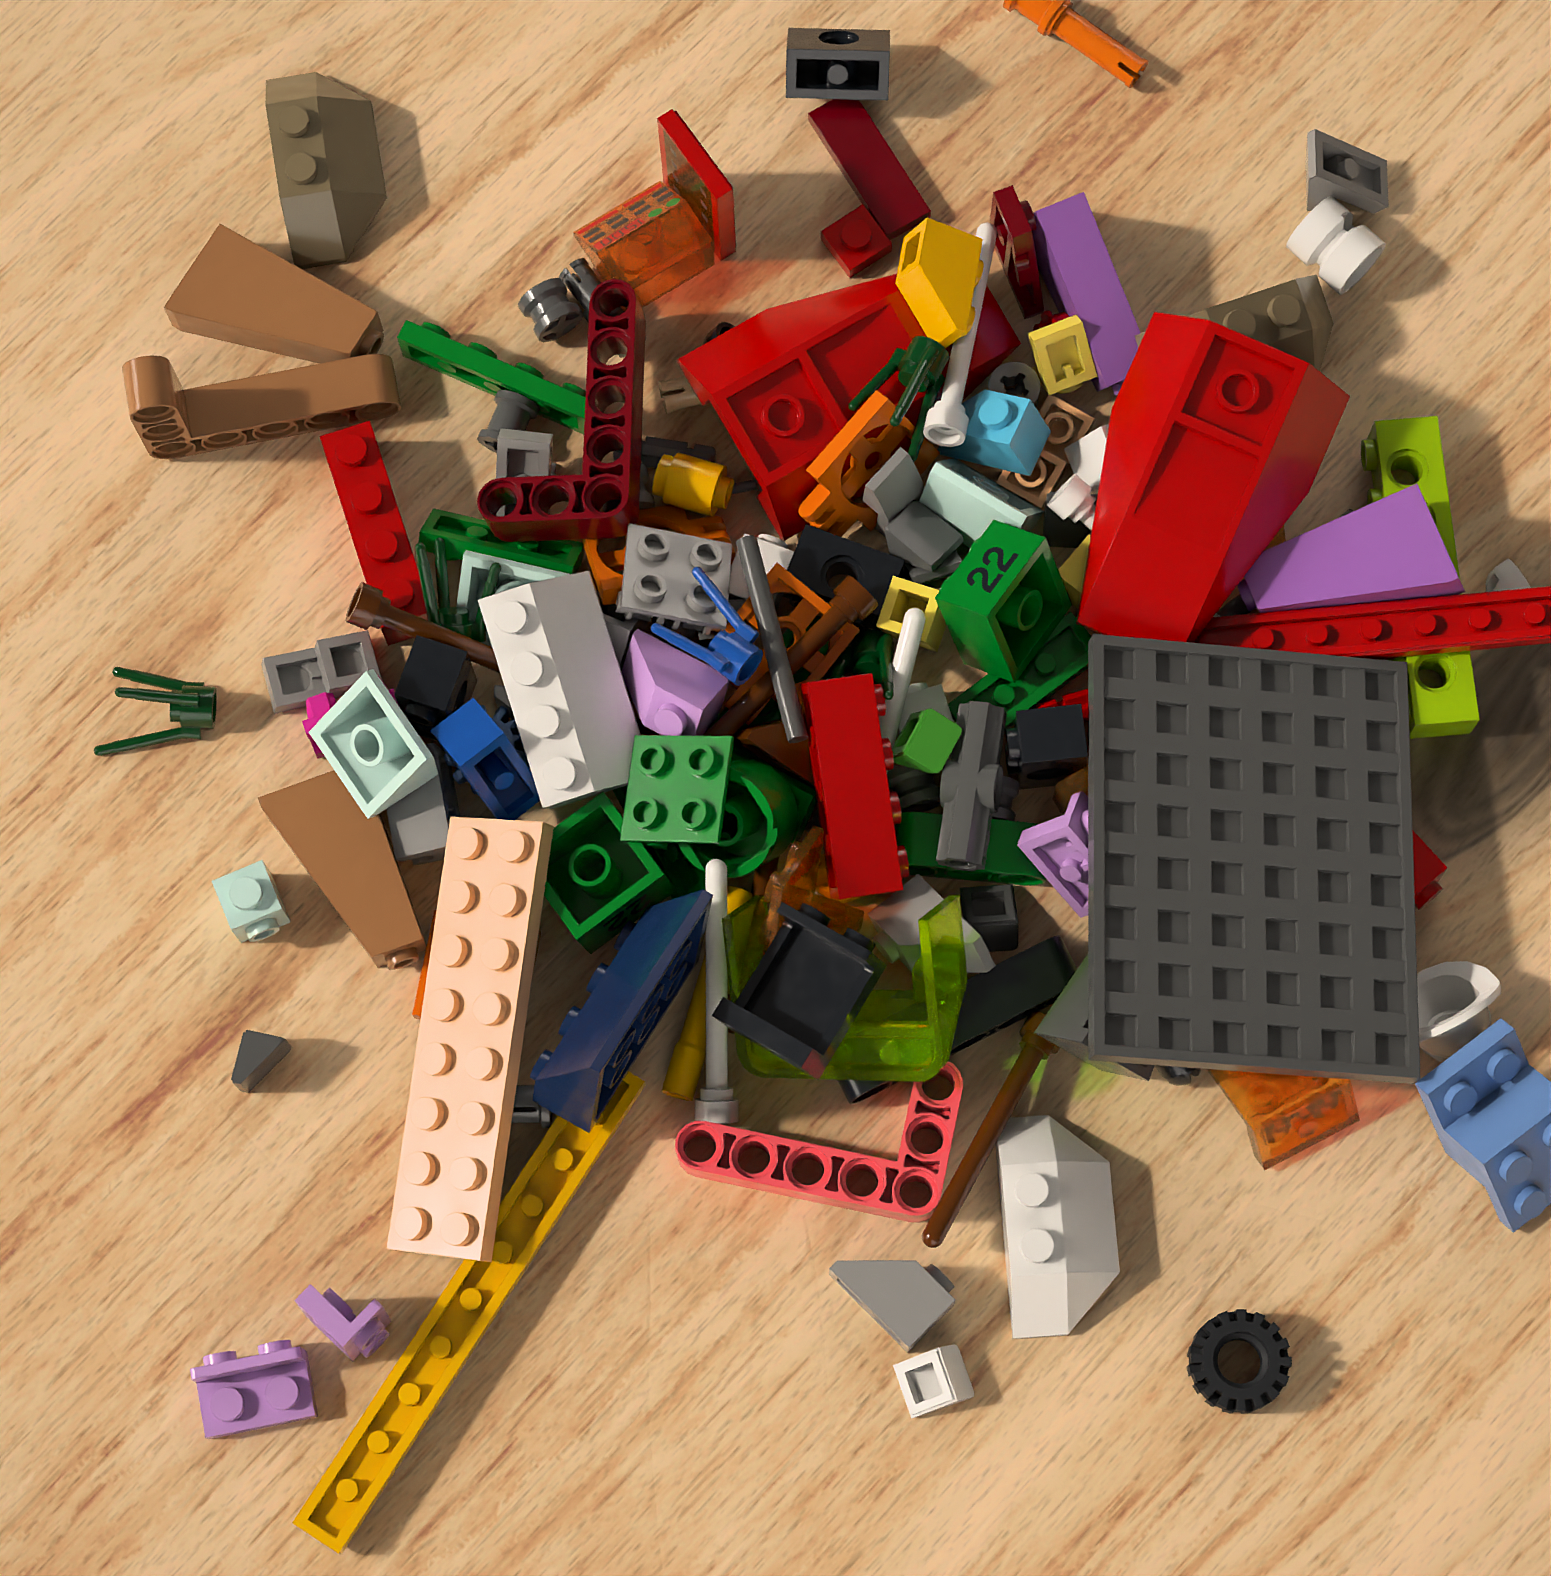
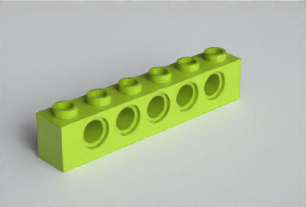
(1417, 448)

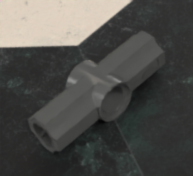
(971, 787)

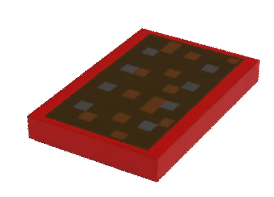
(698, 180)

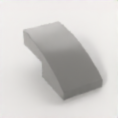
(893, 488)
(326, 668)

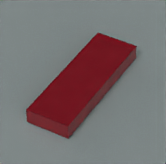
(869, 165)

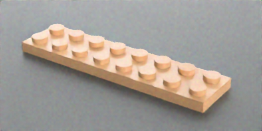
(470, 1038)

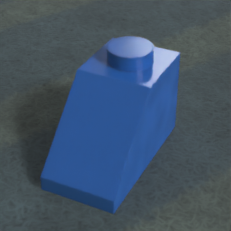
(487, 761)

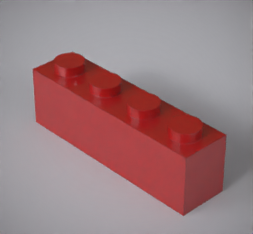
(374, 519)
(853, 786)

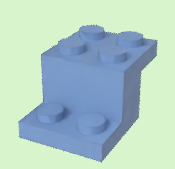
(1495, 1121)

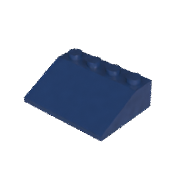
(622, 1009)

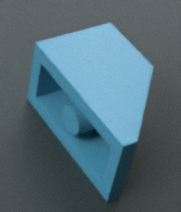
(1001, 433)

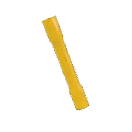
(690, 1050)

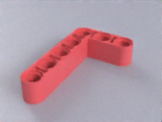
(837, 1163)

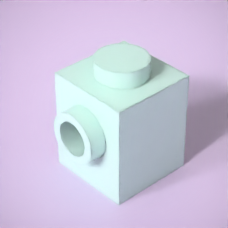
(251, 902)

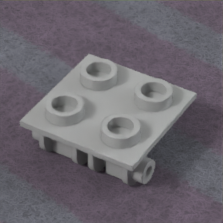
(661, 579)

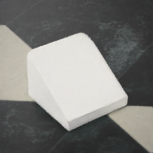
(934, 1380)

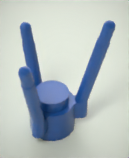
(727, 653)

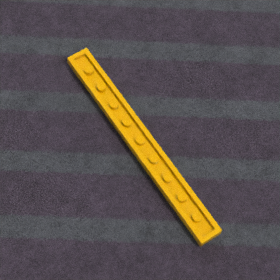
(457, 1325)

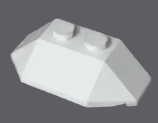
(1054, 1225)

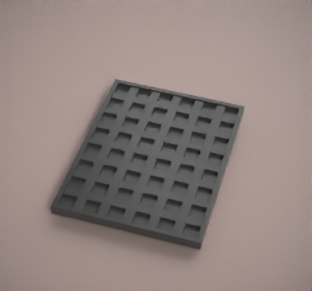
(1250, 861)

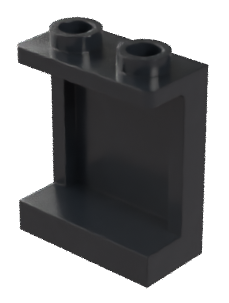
(804, 990)

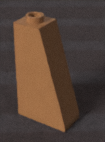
(269, 304)
(350, 865)

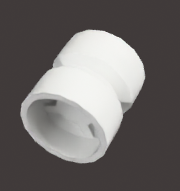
(1335, 245)

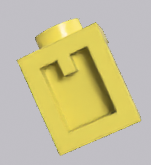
(1062, 356)

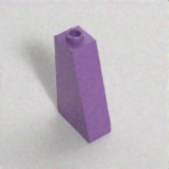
(1086, 285)
(1360, 558)

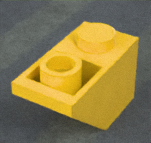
(939, 277)

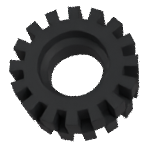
(1271, 1350)

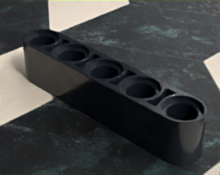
(997, 1001)

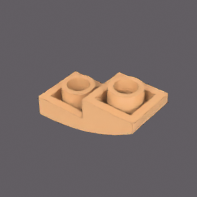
(1066, 427)

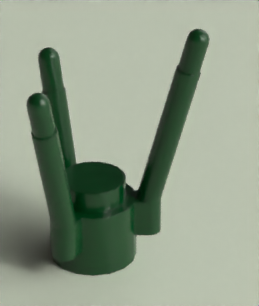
(919, 370)
(452, 618)
(869, 653)
(189, 702)

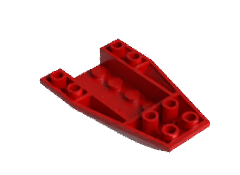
(797, 366)
(1199, 474)

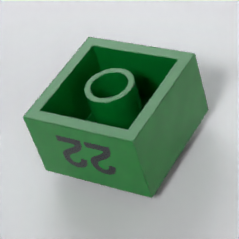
(1003, 600)
(597, 878)

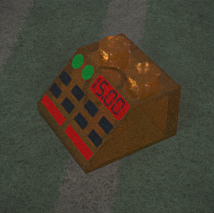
(648, 243)

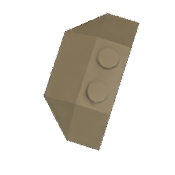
(324, 165)
(1283, 316)

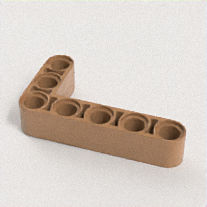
(256, 407)

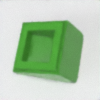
(926, 741)

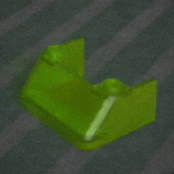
(896, 1031)

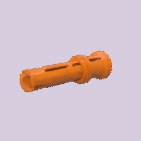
(1060, 19)

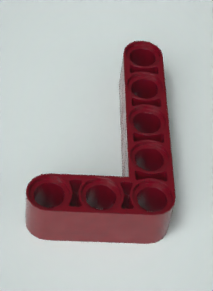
(602, 435)

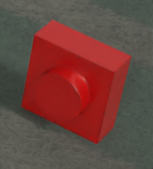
(856, 241)

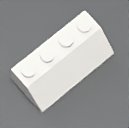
(563, 686)

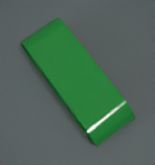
(1004, 862)

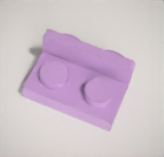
(1061, 852)
(337, 1321)
(254, 1389)

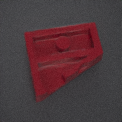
(1016, 249)

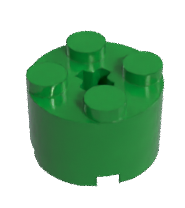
(765, 819)

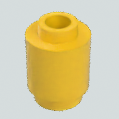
(692, 483)

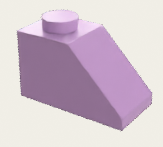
(671, 688)

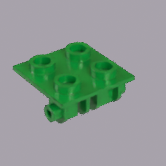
(676, 790)

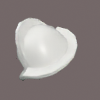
(1453, 1006)

